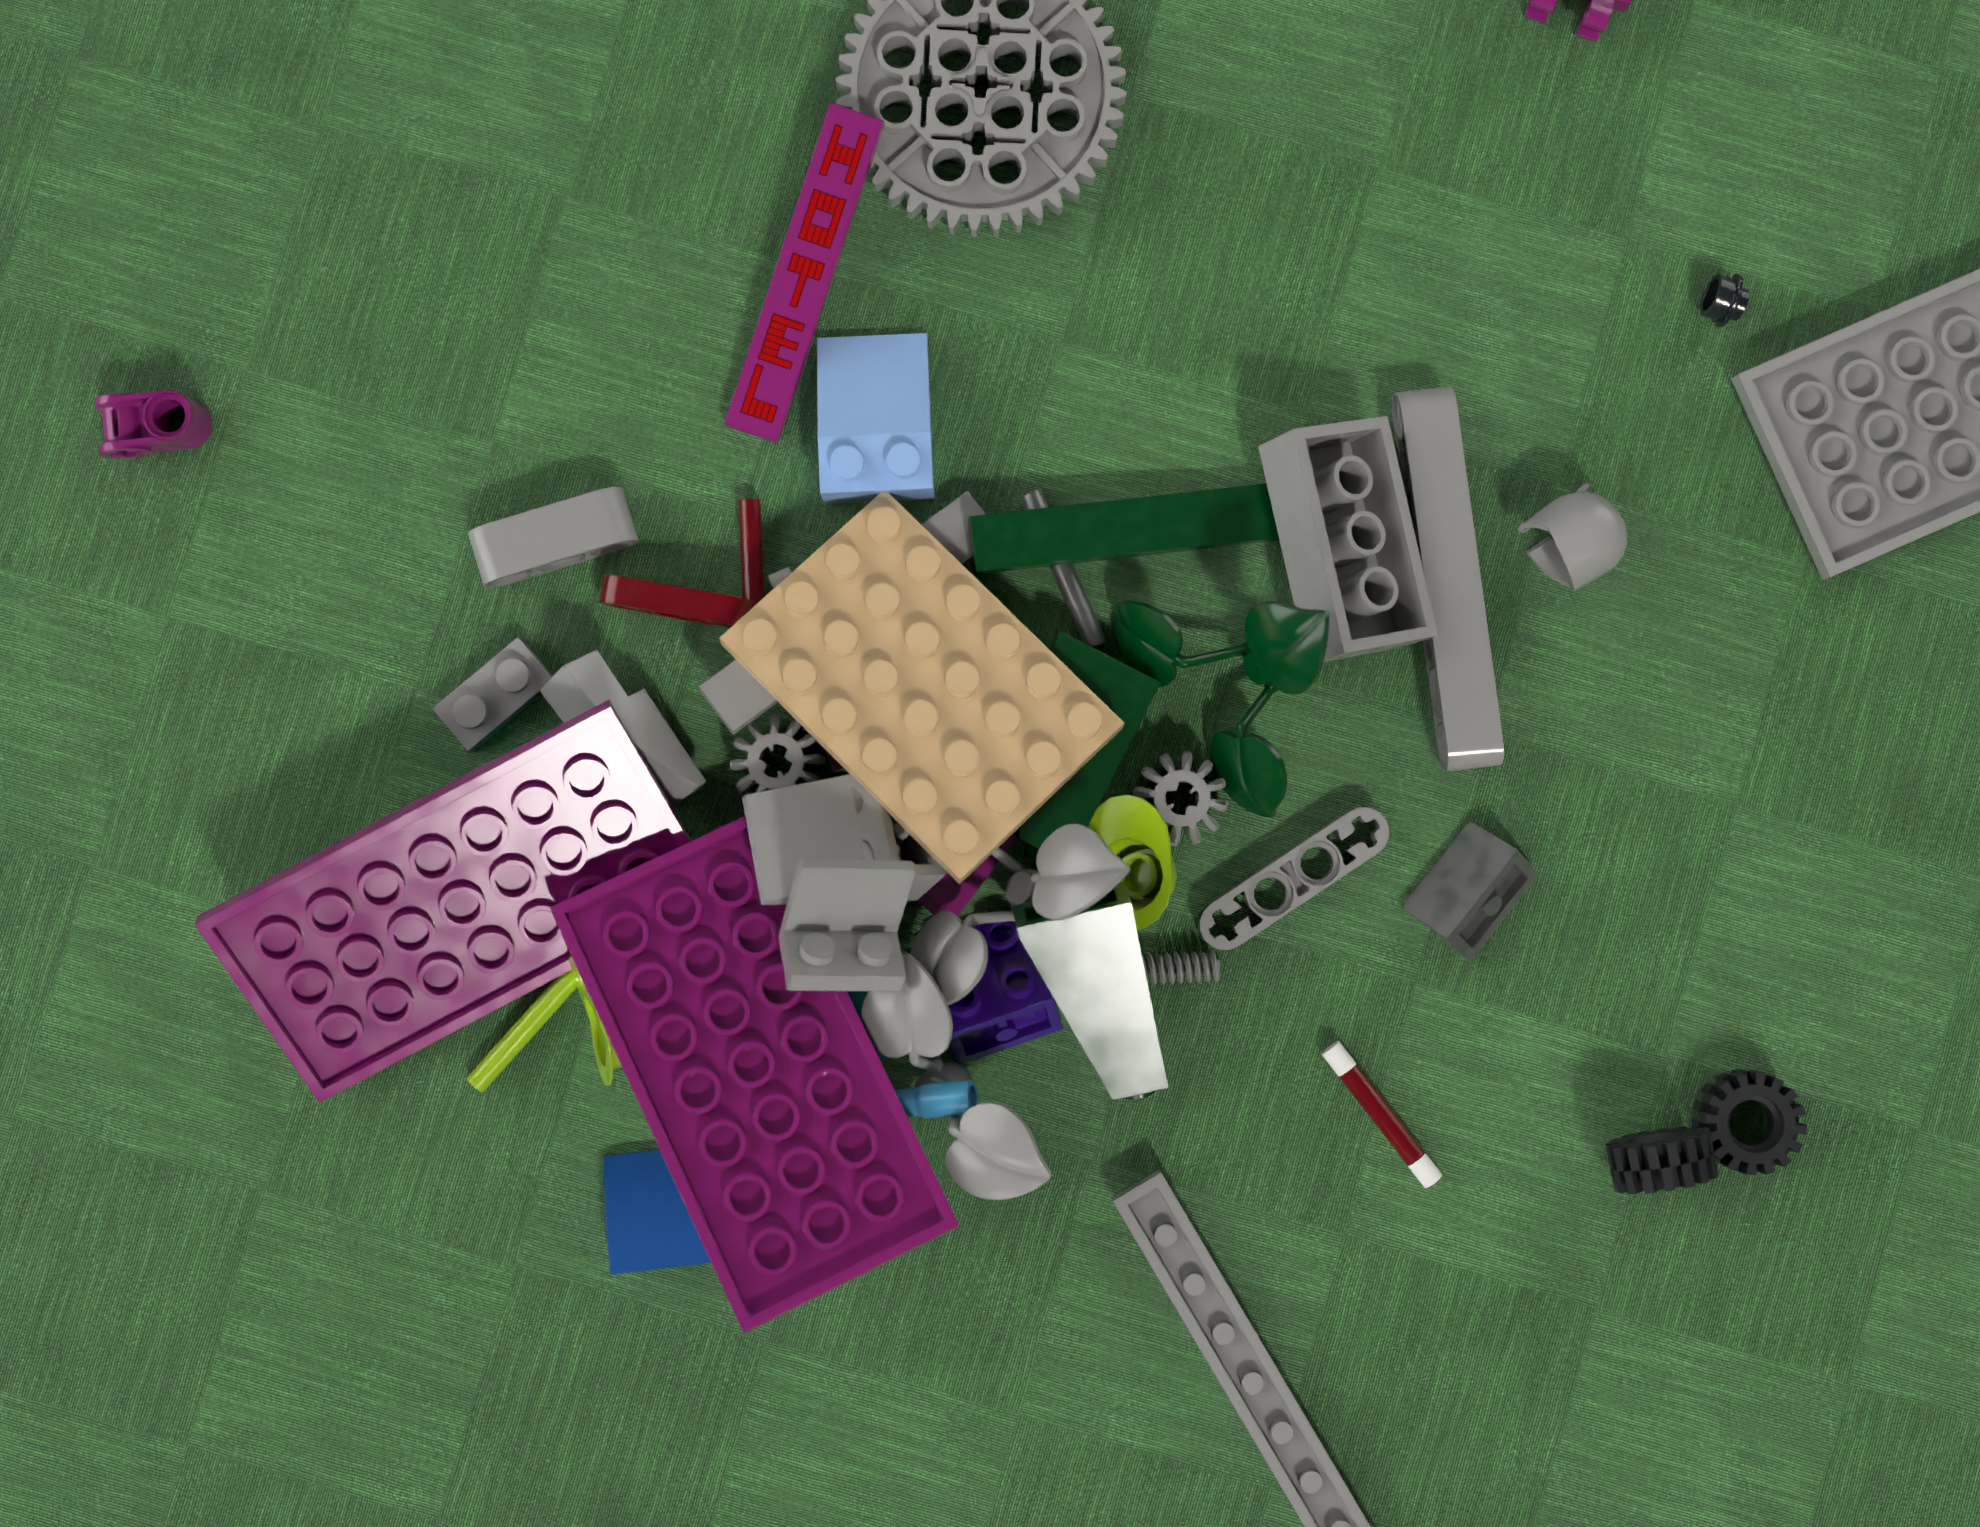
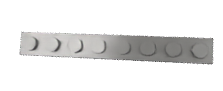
(1237, 1355)

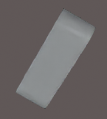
(553, 537)

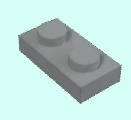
(493, 695)

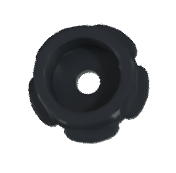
(1724, 299)

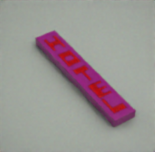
(804, 272)

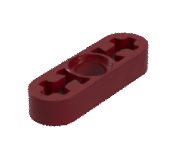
(673, 601)

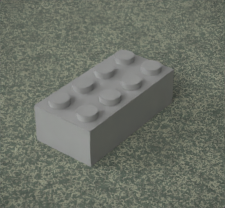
(1349, 534)

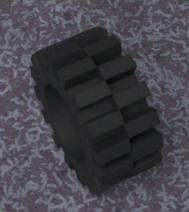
(1782, 1121)
(1662, 1160)

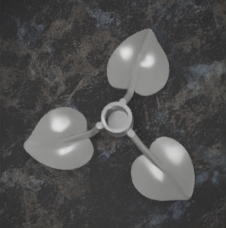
(1071, 876)
(994, 1145)

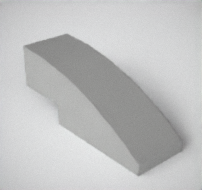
(589, 683)

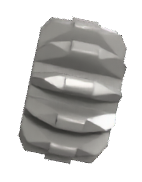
(757, 752)
(1194, 781)

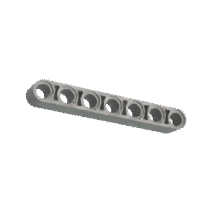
(1442, 520)

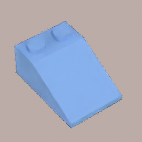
(874, 418)

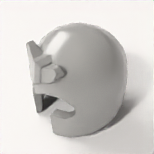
(1585, 538)

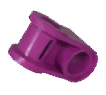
(141, 423)

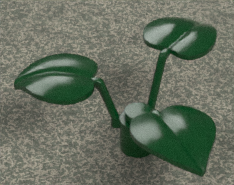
(1280, 650)

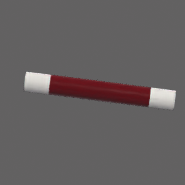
(1381, 1114)

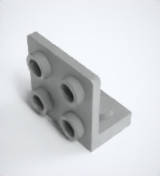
(845, 925)

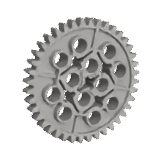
(1046, 160)

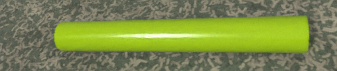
(522, 1031)

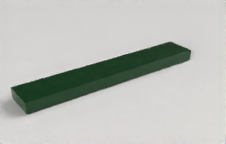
(1121, 528)

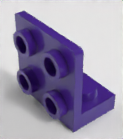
(1006, 1004)

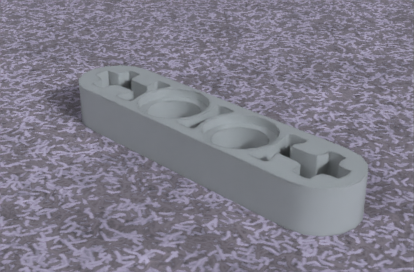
(1289, 873)

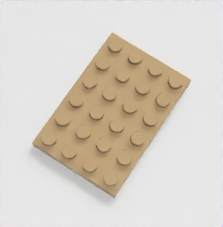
(922, 685)

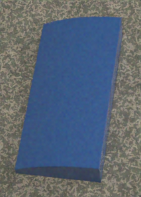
(647, 1216)

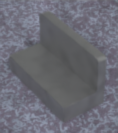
(1471, 890)

